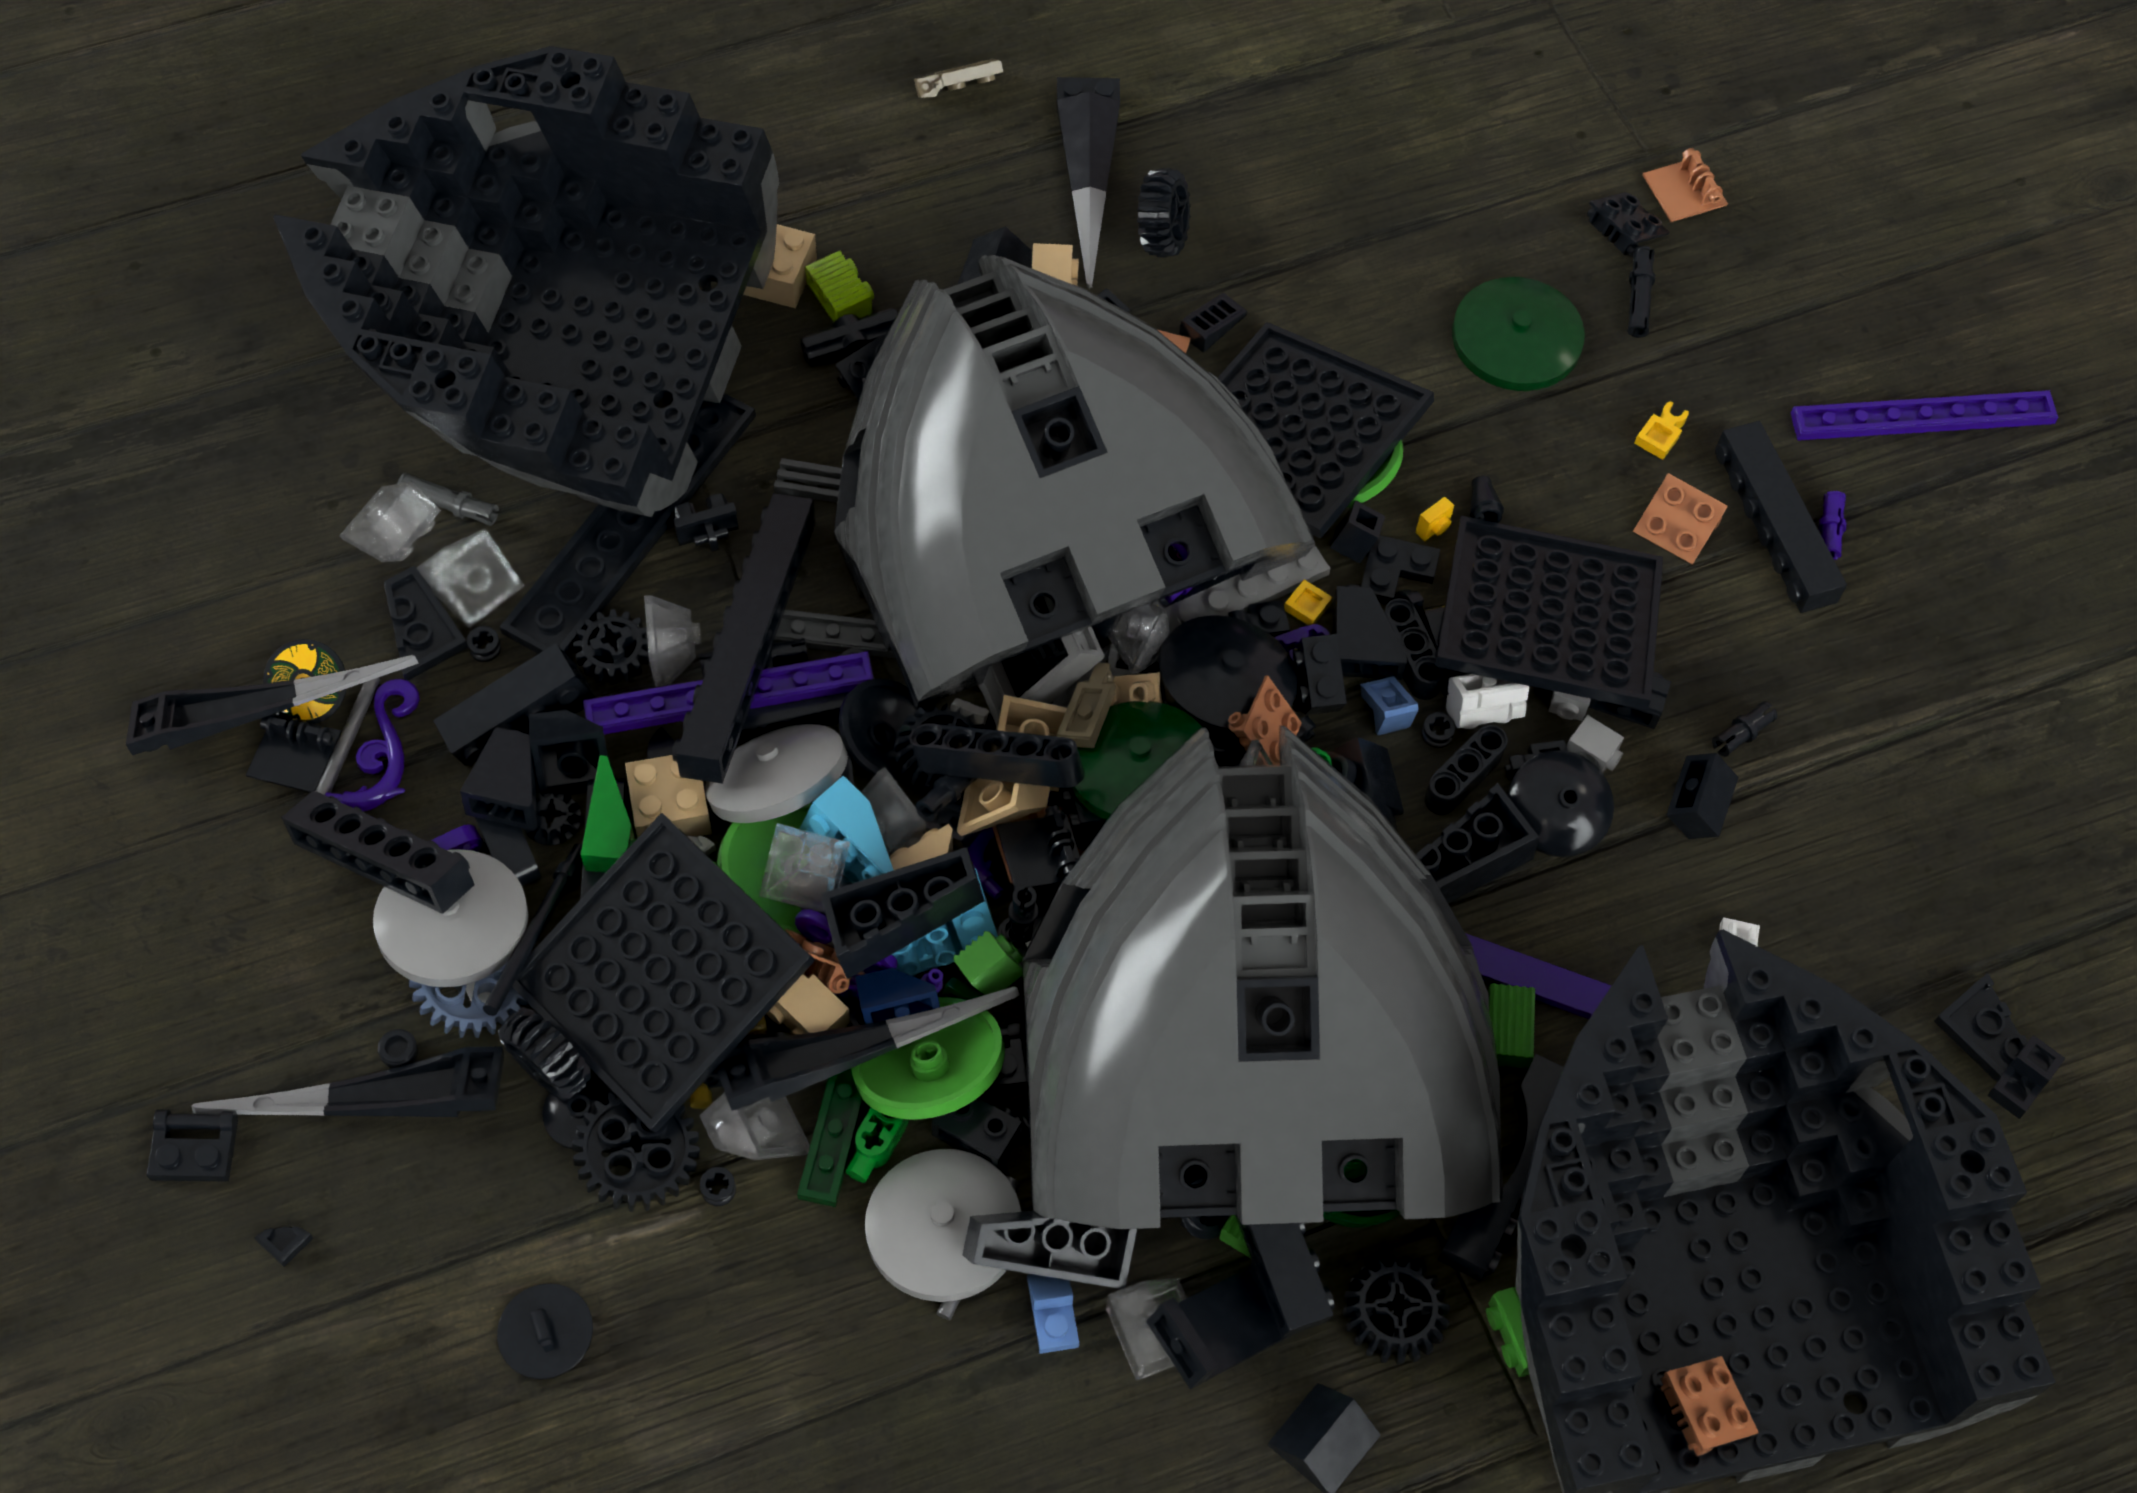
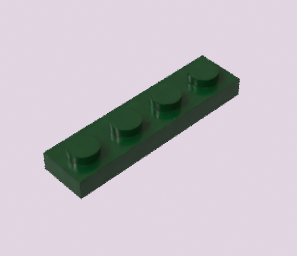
(831, 1141)

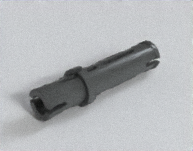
(459, 503)

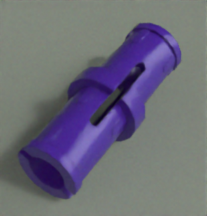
(1832, 523)

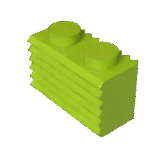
(838, 286)

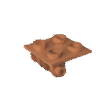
(1685, 187)
(1680, 518)
(1263, 720)
(826, 964)
(1709, 1405)

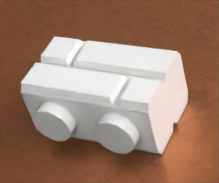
(1484, 700)

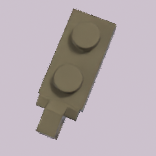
(955, 77)
(1089, 707)

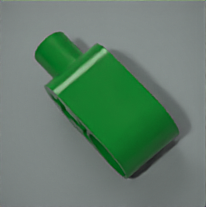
(865, 1159)

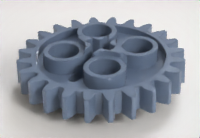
(455, 1014)

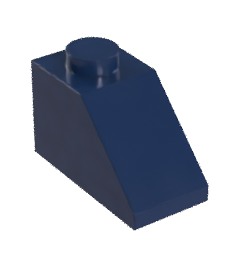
(893, 995)

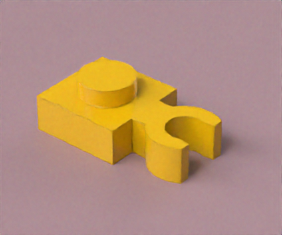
(1661, 432)

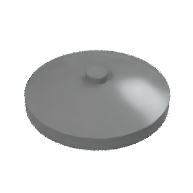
(778, 773)
(464, 941)
(922, 1220)

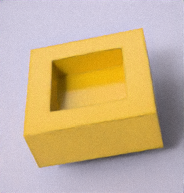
(1435, 519)
(1308, 603)

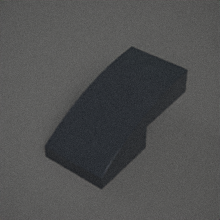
(2026, 1077)

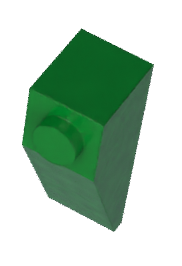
(608, 824)

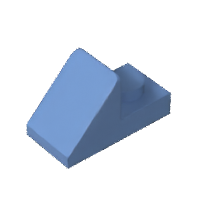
(1391, 704)
(1053, 1313)

